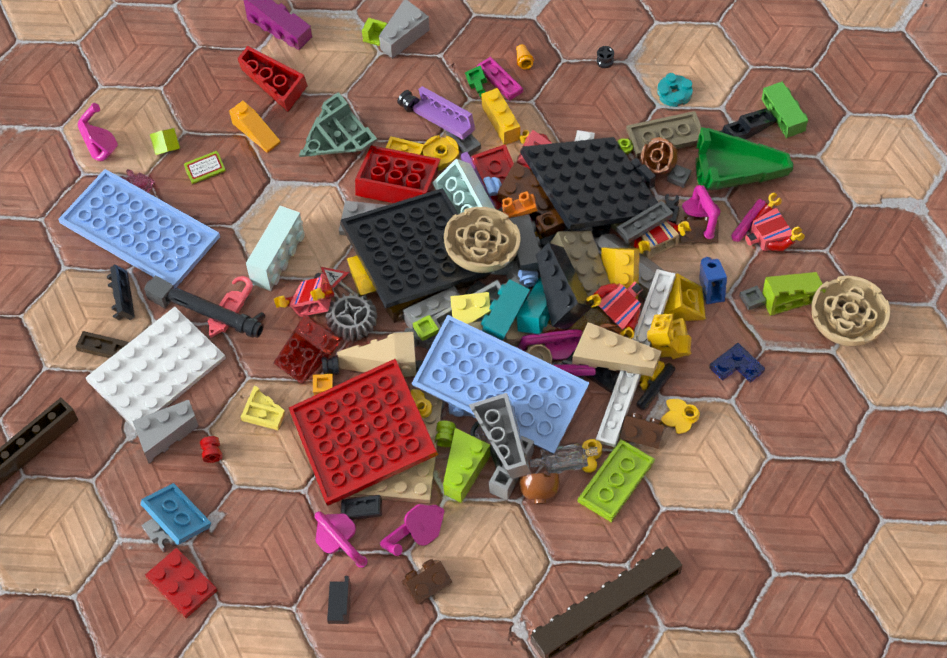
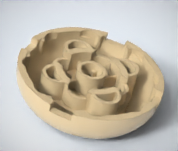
(483, 224)
(855, 295)

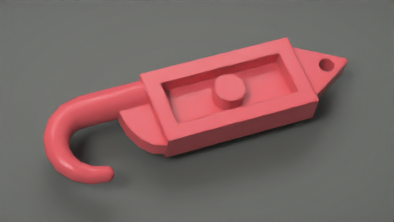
(233, 301)

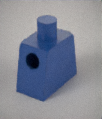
(712, 271)

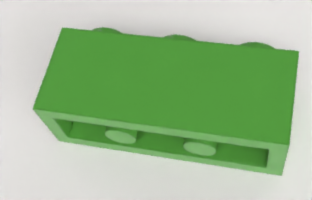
(785, 109)

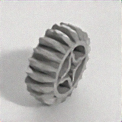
(360, 310)

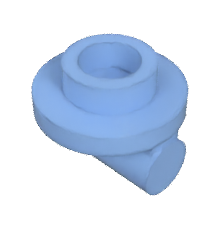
(493, 185)
(528, 278)

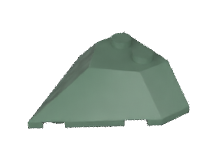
(337, 130)

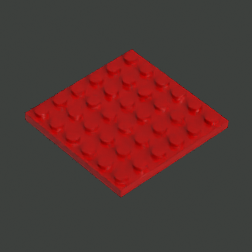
(362, 432)

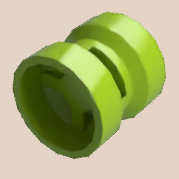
(445, 433)

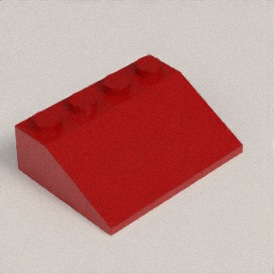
(395, 175)

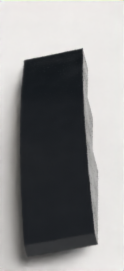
(750, 124)

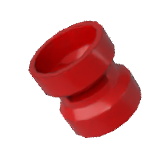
(210, 447)

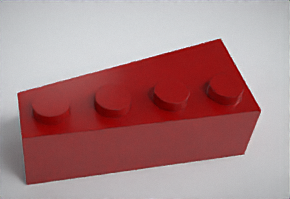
(275, 78)

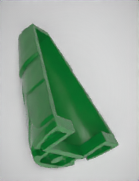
(734, 161)

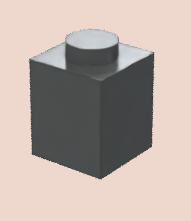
(158, 290)

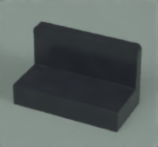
(339, 602)

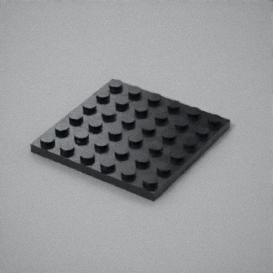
(589, 181)
(406, 247)

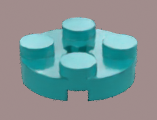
(677, 82)

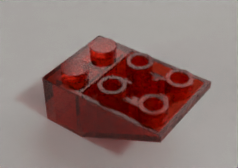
(305, 349)

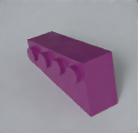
(278, 22)

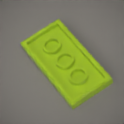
(616, 480)

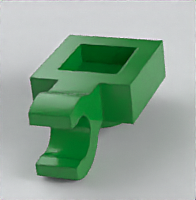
(476, 79)

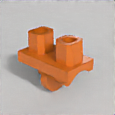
(524, 205)

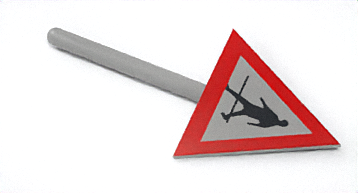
(336, 277)

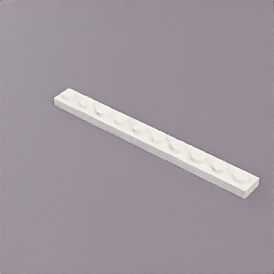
(627, 382)

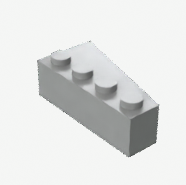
(501, 428)

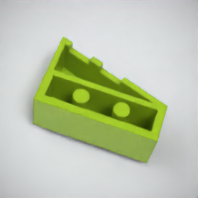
(790, 291)
(464, 464)

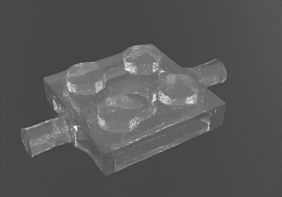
(565, 458)

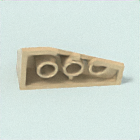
(379, 352)

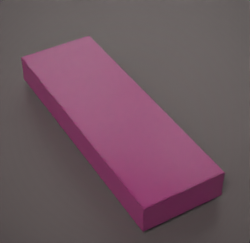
(500, 78)

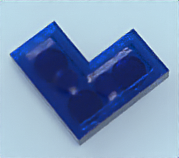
(737, 359)

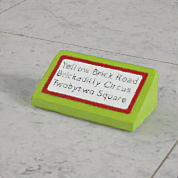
(204, 167)

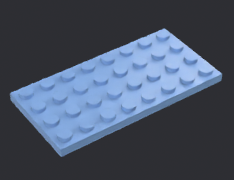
(139, 228)
(475, 366)

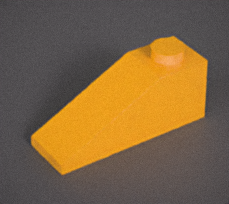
(253, 126)

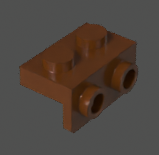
(696, 234)
(642, 431)
(426, 580)

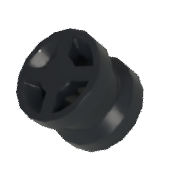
(605, 57)
(407, 100)
(330, 365)

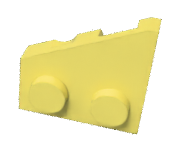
(470, 307)
(262, 411)

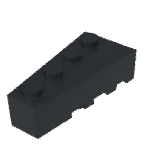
(561, 287)

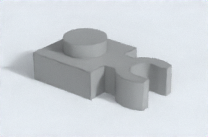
(156, 533)

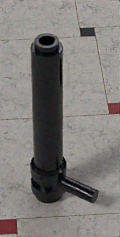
(241, 322)

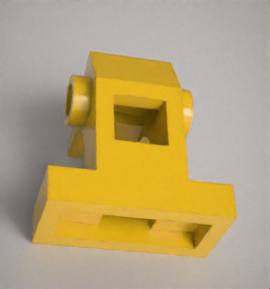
(663, 334)

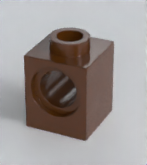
(549, 218)

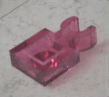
(141, 180)

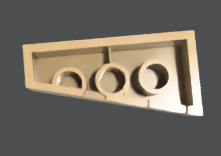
(613, 351)

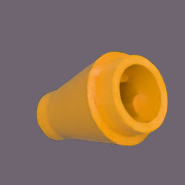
(524, 58)

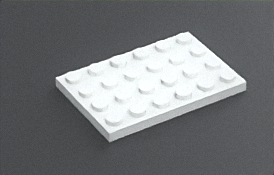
(155, 367)

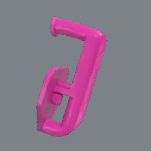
(96, 136)
(702, 206)
(559, 343)
(421, 522)
(334, 533)

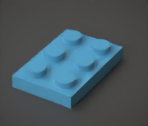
(175, 513)

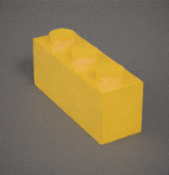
(500, 116)

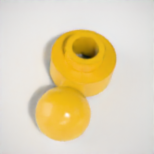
(592, 464)

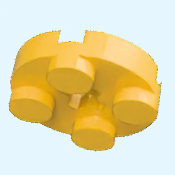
(437, 143)

